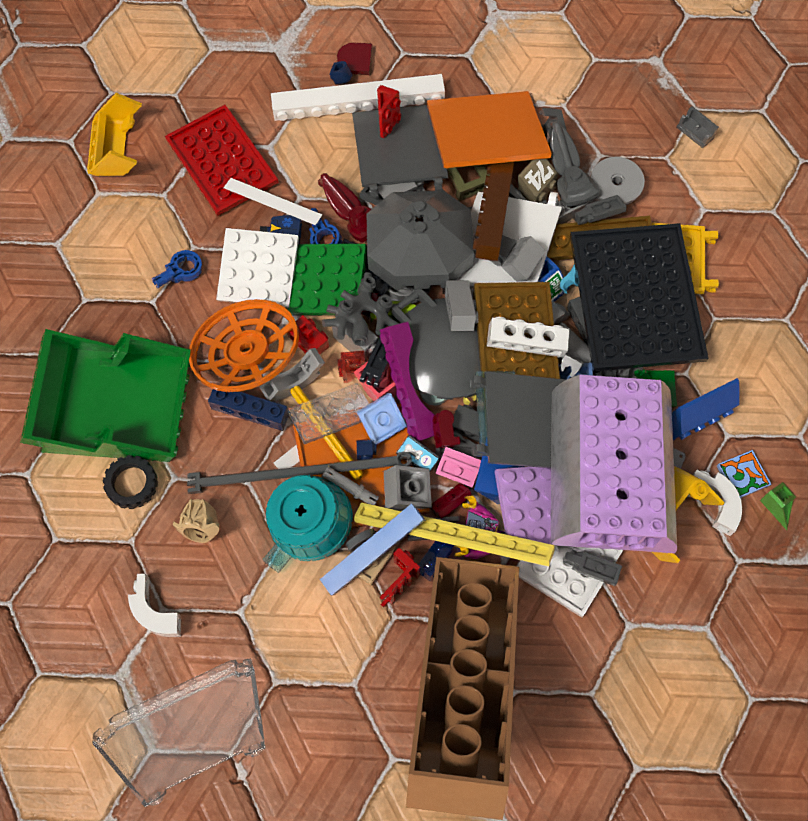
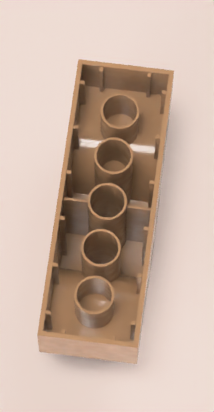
(466, 692)

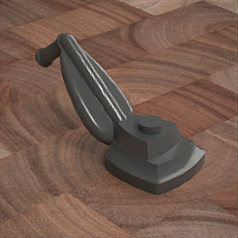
(575, 185)

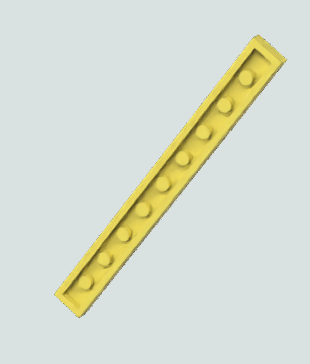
(463, 535)

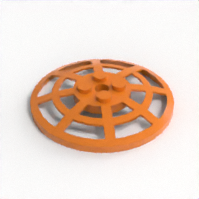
(241, 340)

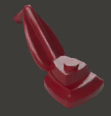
(346, 206)

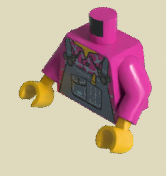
(479, 518)

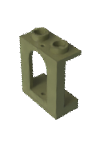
(469, 189)

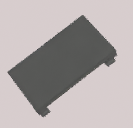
(697, 127)

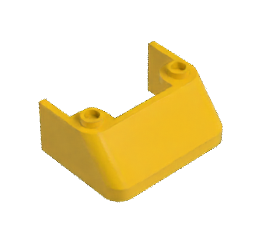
(109, 137)
(686, 485)

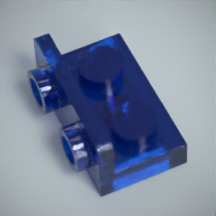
(428, 562)

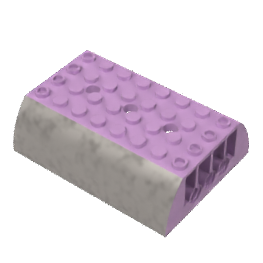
(590, 473)

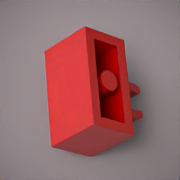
(309, 336)

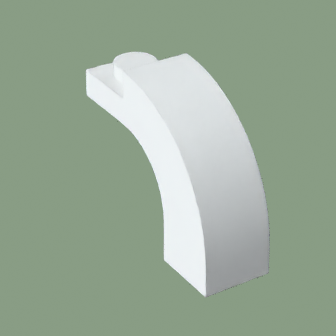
(731, 511)
(158, 623)

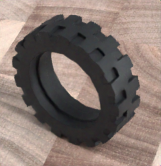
(121, 465)

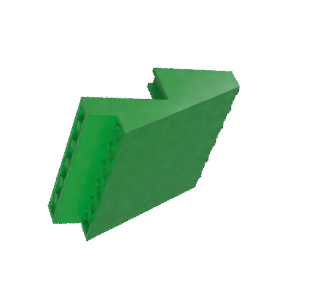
(107, 397)

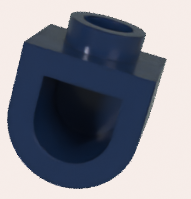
(340, 73)
(365, 449)

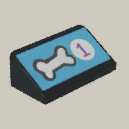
(420, 454)

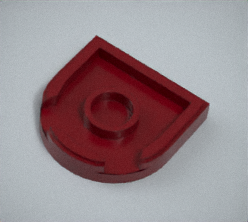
(357, 57)

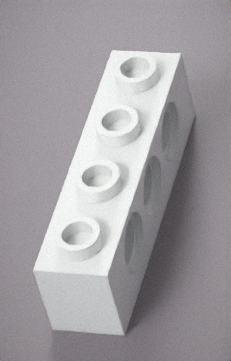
(537, 344)

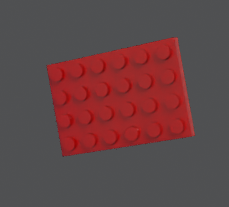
(218, 150)

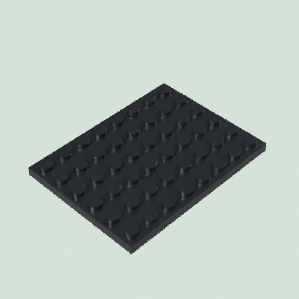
(637, 297)

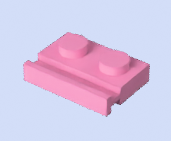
(458, 467)

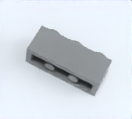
(460, 305)

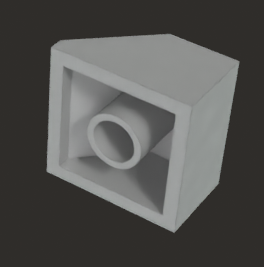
(407, 486)

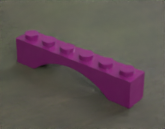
(397, 344)

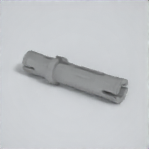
(350, 486)

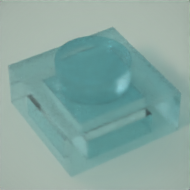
(276, 558)

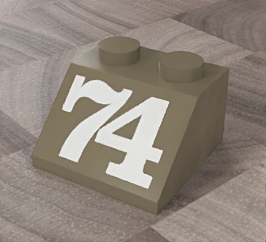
(537, 180)

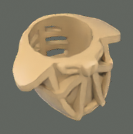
(201, 516)

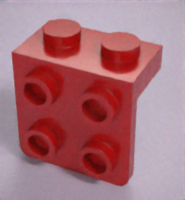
(388, 109)

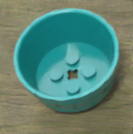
(318, 530)

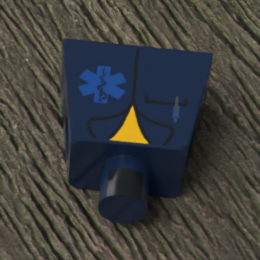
(285, 225)

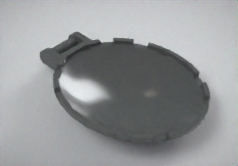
(439, 358)

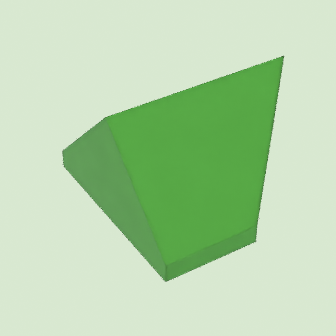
(779, 503)

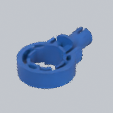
(321, 231)
(176, 274)

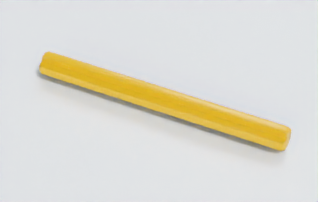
(331, 439)

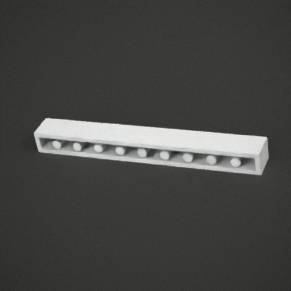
(354, 97)

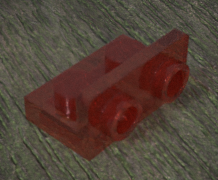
(349, 363)

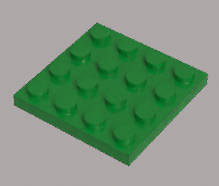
(323, 275)

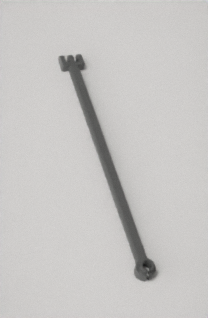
(200, 481)

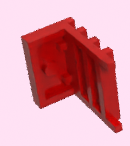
(405, 562)

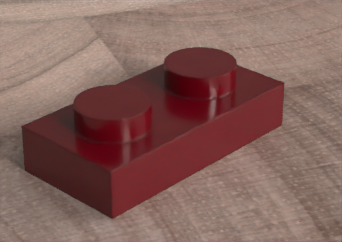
(450, 500)

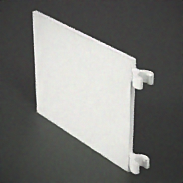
(521, 220)

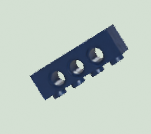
(249, 408)

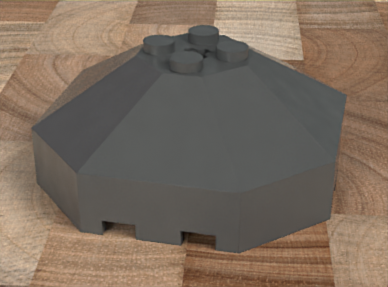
(419, 251)

